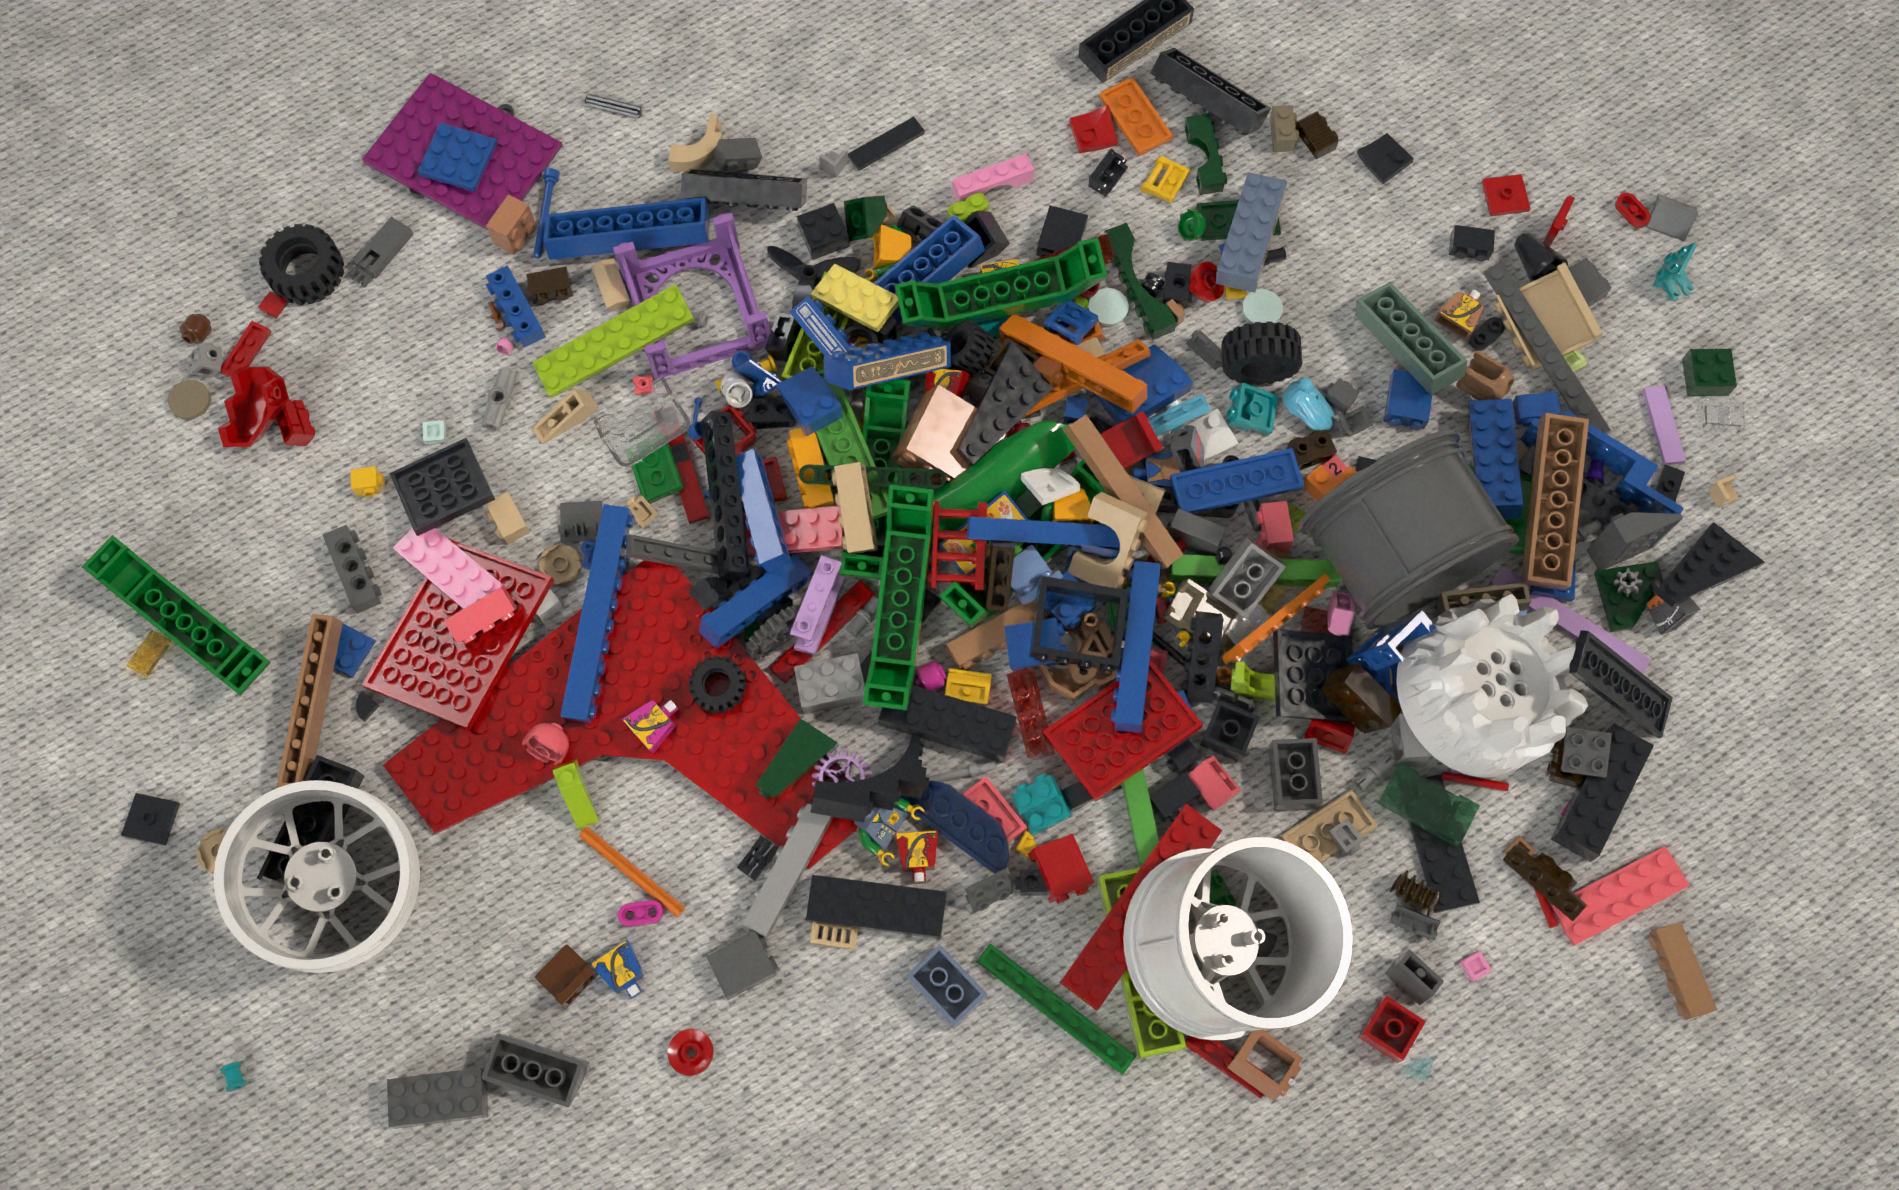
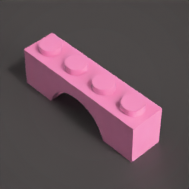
(1009, 172)

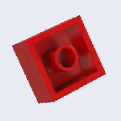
(1391, 1029)

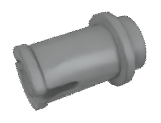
(700, 319)

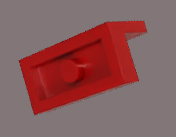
(1331, 734)

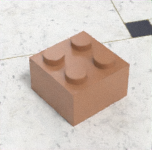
(511, 225)

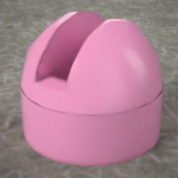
(504, 343)

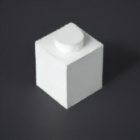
(549, 606)

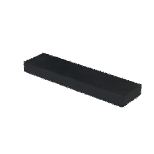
(886, 143)

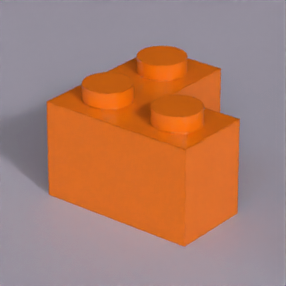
(1322, 482)

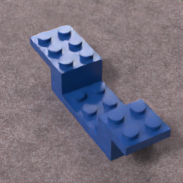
(1623, 461)

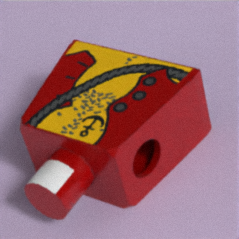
(952, 380)
(917, 853)

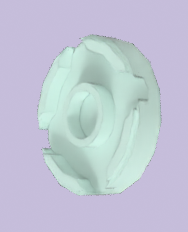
(1109, 306)
(1262, 307)

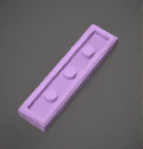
(1664, 425)

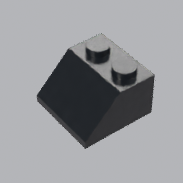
(991, 235)

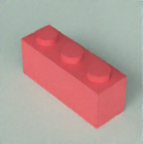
(481, 615)

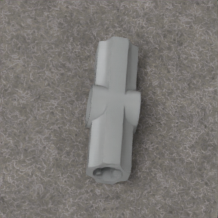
(496, 409)

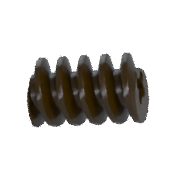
(1416, 892)

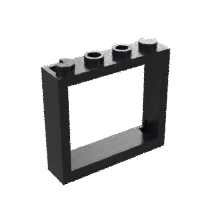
(1084, 590)

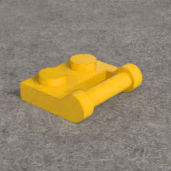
(1171, 181)

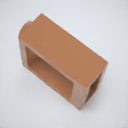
(1257, 1078)

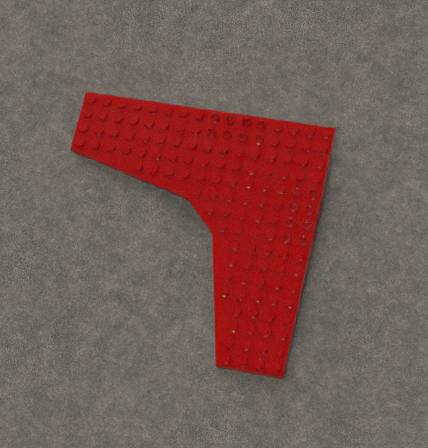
(649, 658)

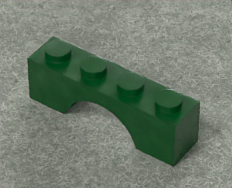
(1200, 133)

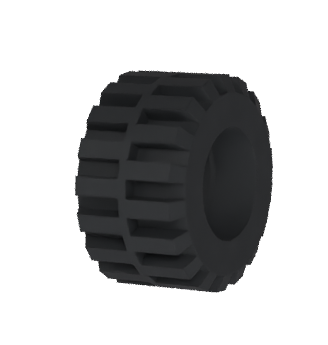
(969, 347)
(704, 672)

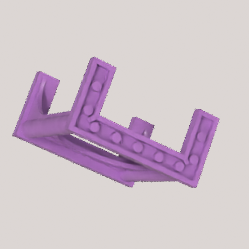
(728, 248)

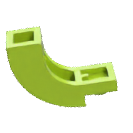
(1252, 684)

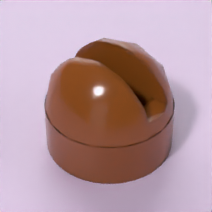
(1226, 671)

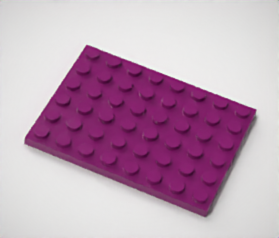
(512, 170)

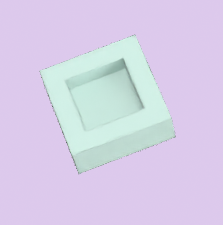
(434, 432)

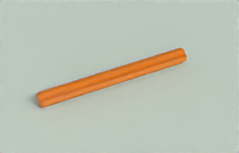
(632, 871)

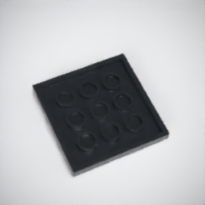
(441, 486)
(1300, 670)

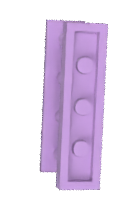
(817, 605)

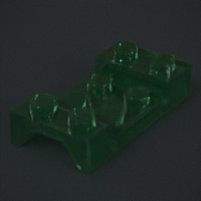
(1428, 805)

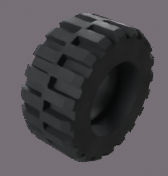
(295, 242)
(1261, 353)

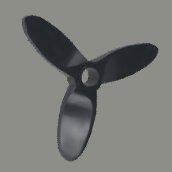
(808, 275)

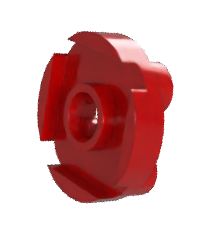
(1204, 282)

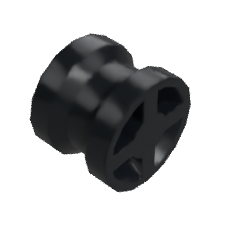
(1153, 284)

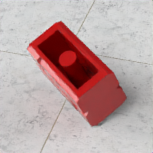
(295, 424)

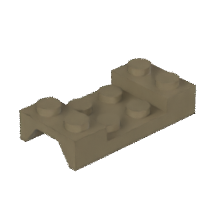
(1193, 598)

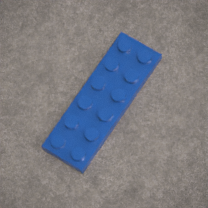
(1237, 481)

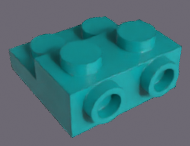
(1252, 409)
(1041, 804)

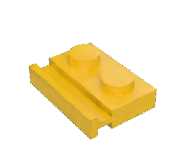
(968, 686)

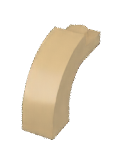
(699, 154)

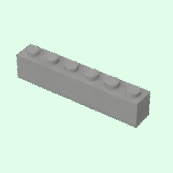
(787, 871)

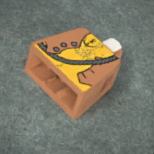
(1461, 313)

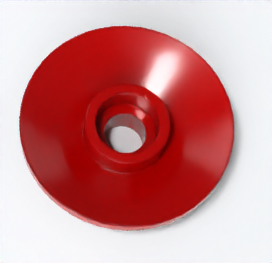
(679, 1047)

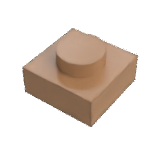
(1177, 311)

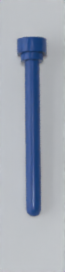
(550, 178)

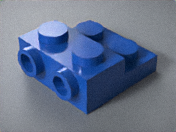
(1068, 608)

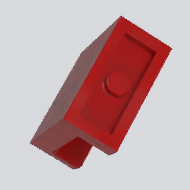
(1132, 440)
(1062, 868)

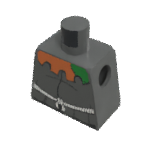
(1667, 617)

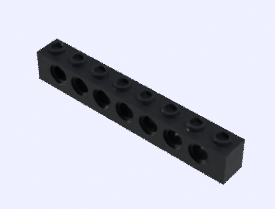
(725, 496)

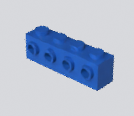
(517, 310)

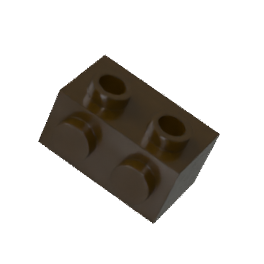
(1312, 449)

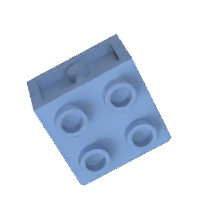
(1026, 573)

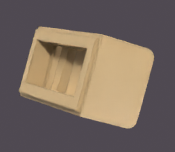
(824, 942)

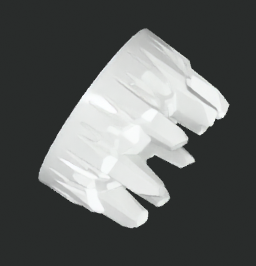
(1488, 687)

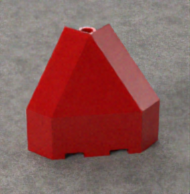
(253, 407)

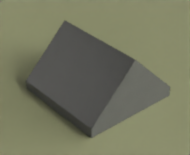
(1672, 217)

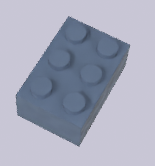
(946, 986)

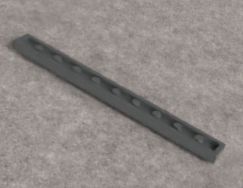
(1544, 346)

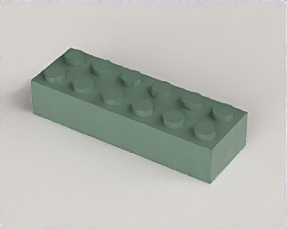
(1410, 338)

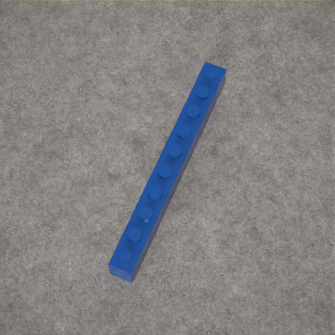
(597, 614)

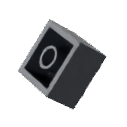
(823, 231)
(1229, 731)

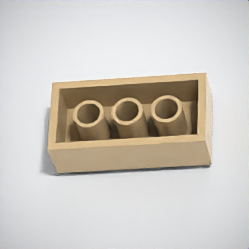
(855, 507)

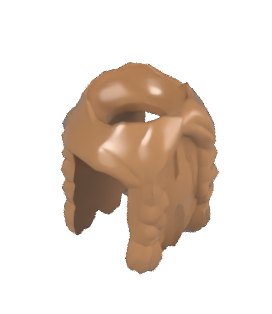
(1486, 378)

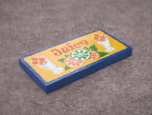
(1000, 507)

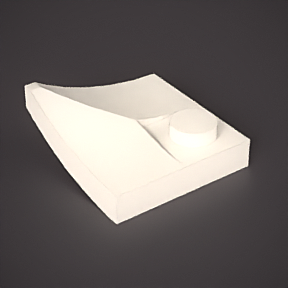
(1214, 434)
(1049, 484)

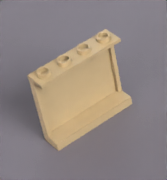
(1561, 312)

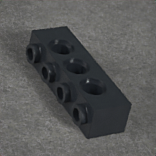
(1204, 689)

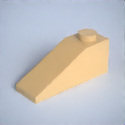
(565, 415)

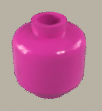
(930, 676)

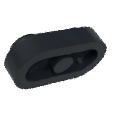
(1487, 332)

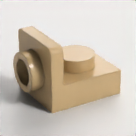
(641, 509)

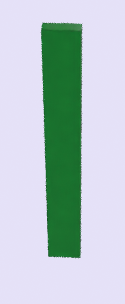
(1056, 1009)

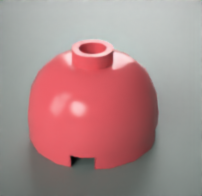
(547, 742)

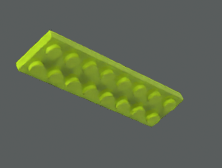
(613, 341)

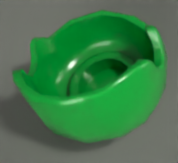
(1191, 225)

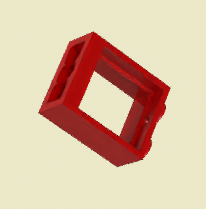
(747, 429)

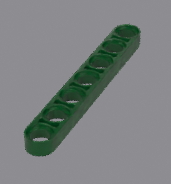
(883, 473)

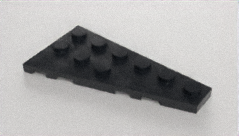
(1007, 400)

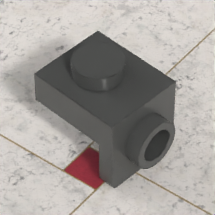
(1355, 421)

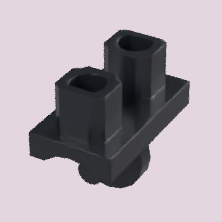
(757, 858)

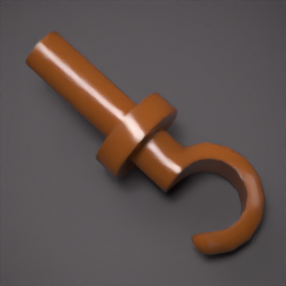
(495, 315)

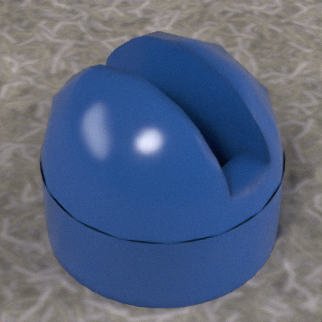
(694, 429)

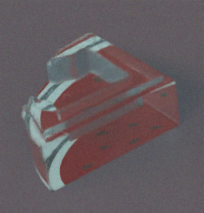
(1420, 1068)

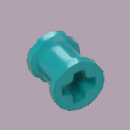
(233, 1076)

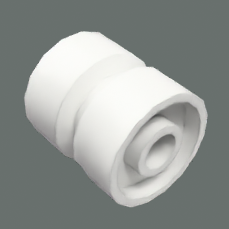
(736, 390)

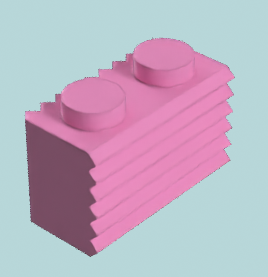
(1340, 613)

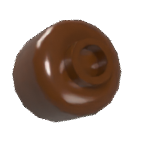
(195, 328)

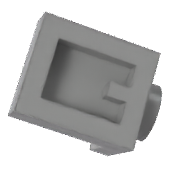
(1346, 837)

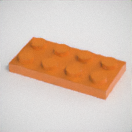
(1136, 116)

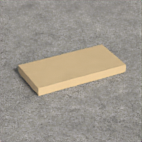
(1313, 834)

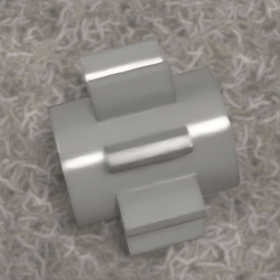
(1623, 587)

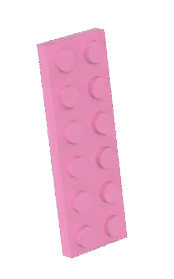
(447, 566)

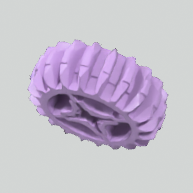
(824, 770)

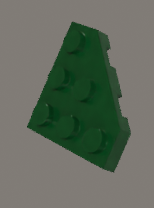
(1625, 611)

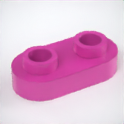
(640, 912)

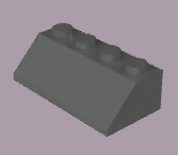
(534, 1070)

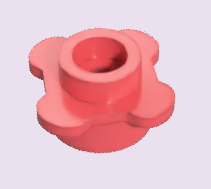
(638, 381)

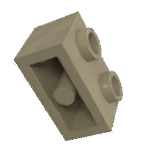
(1283, 128)

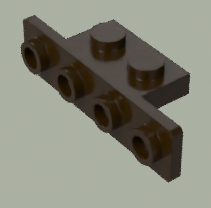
(1547, 880)

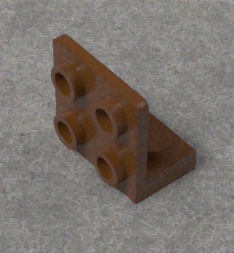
(566, 976)

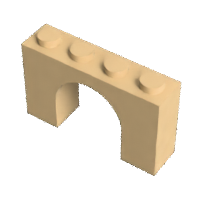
(1128, 524)

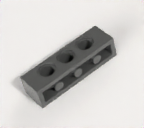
(337, 542)

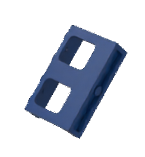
(1380, 648)

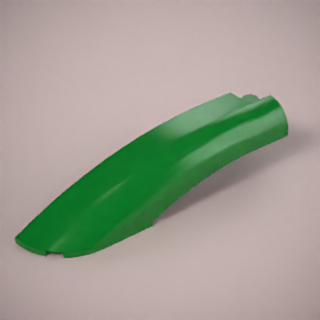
(1001, 469)

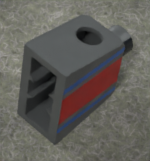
(1186, 443)

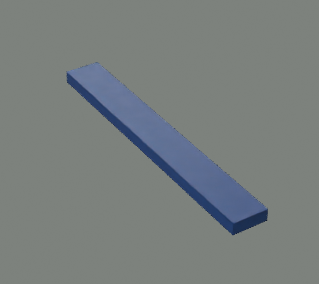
(1041, 532)

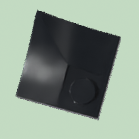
(1385, 158)

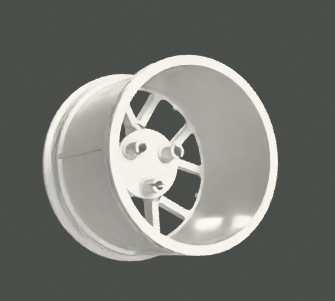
(315, 877)
(1227, 940)

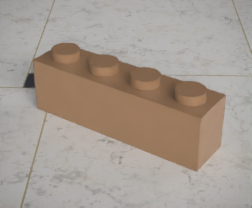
(1682, 971)

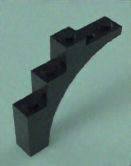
(881, 791)

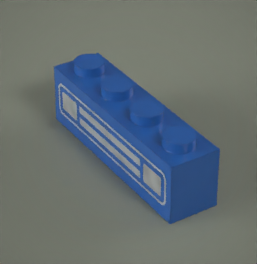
(820, 327)

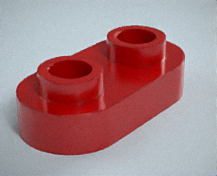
(1634, 209)

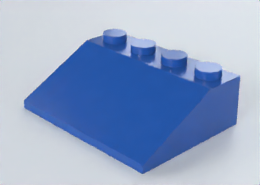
(1164, 381)

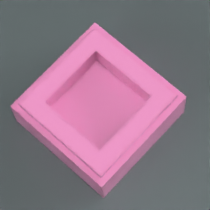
(1475, 966)

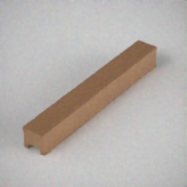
(1120, 486)

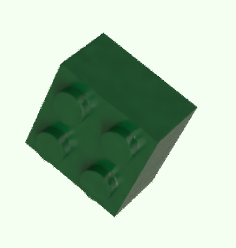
(1709, 372)

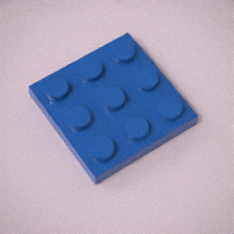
(457, 157)

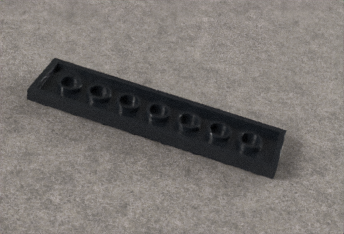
(1620, 683)

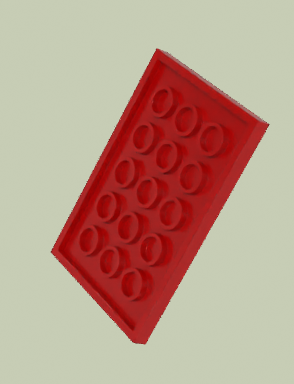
(1109, 757)

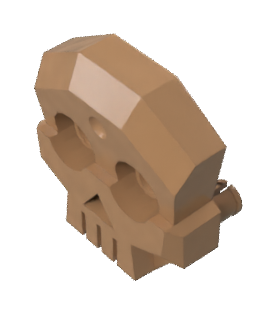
(1069, 681)

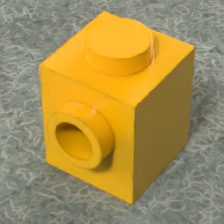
(366, 481)

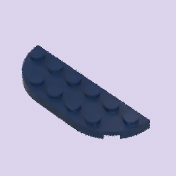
(963, 824)

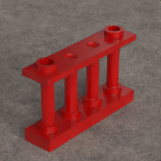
(976, 557)

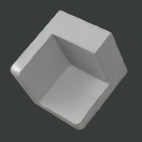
(833, 162)

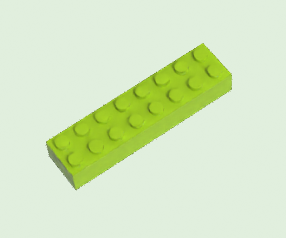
(1149, 1032)

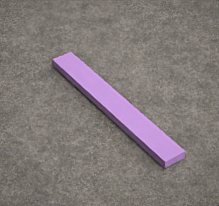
(1572, 622)

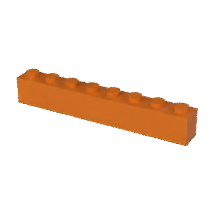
(1078, 364)

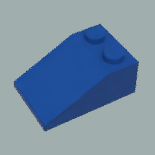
(810, 400)

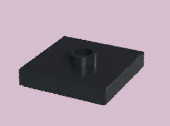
(150, 819)

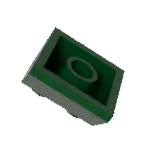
(864, 216)

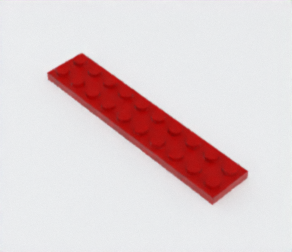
(1103, 957)

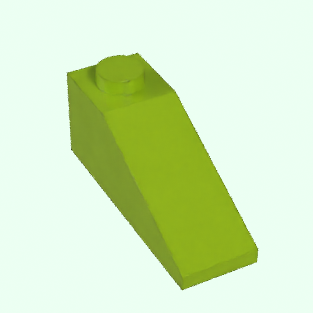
(575, 793)

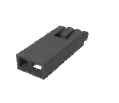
(387, 244)

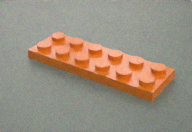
(1276, 620)

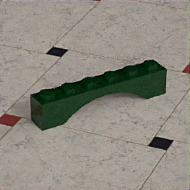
(1156, 315)

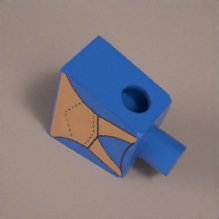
(1158, 469)

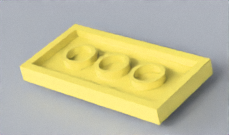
(855, 297)

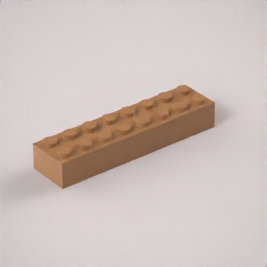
(1554, 501)

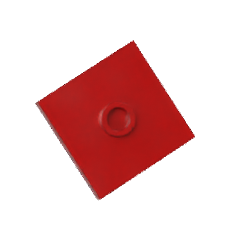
(1506, 195)
(1559, 221)

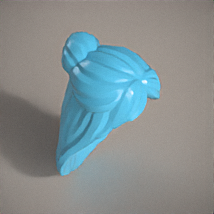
(1308, 404)

